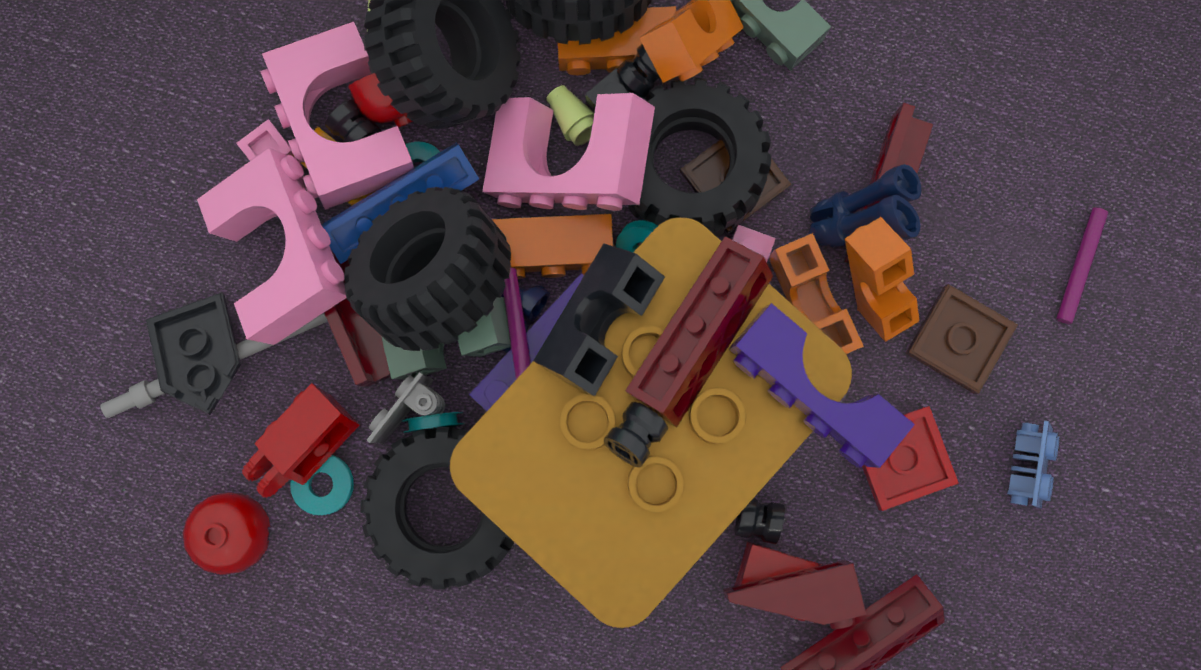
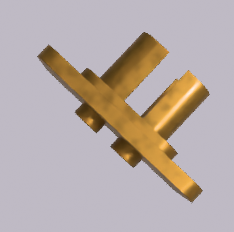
(622, 530)

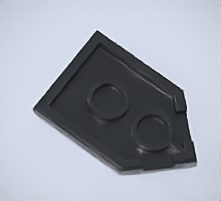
(195, 352)

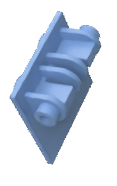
(1044, 444)

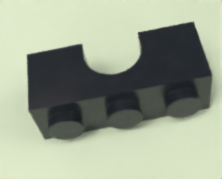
(611, 287)

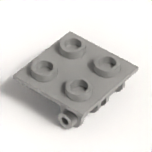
(412, 394)

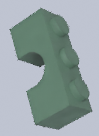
(786, 34)
(486, 338)

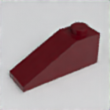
(815, 594)

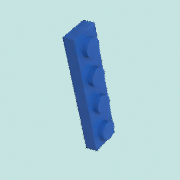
(445, 169)

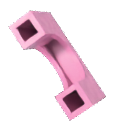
(300, 77)
(605, 175)
(308, 275)

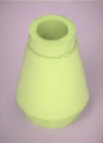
(572, 115)

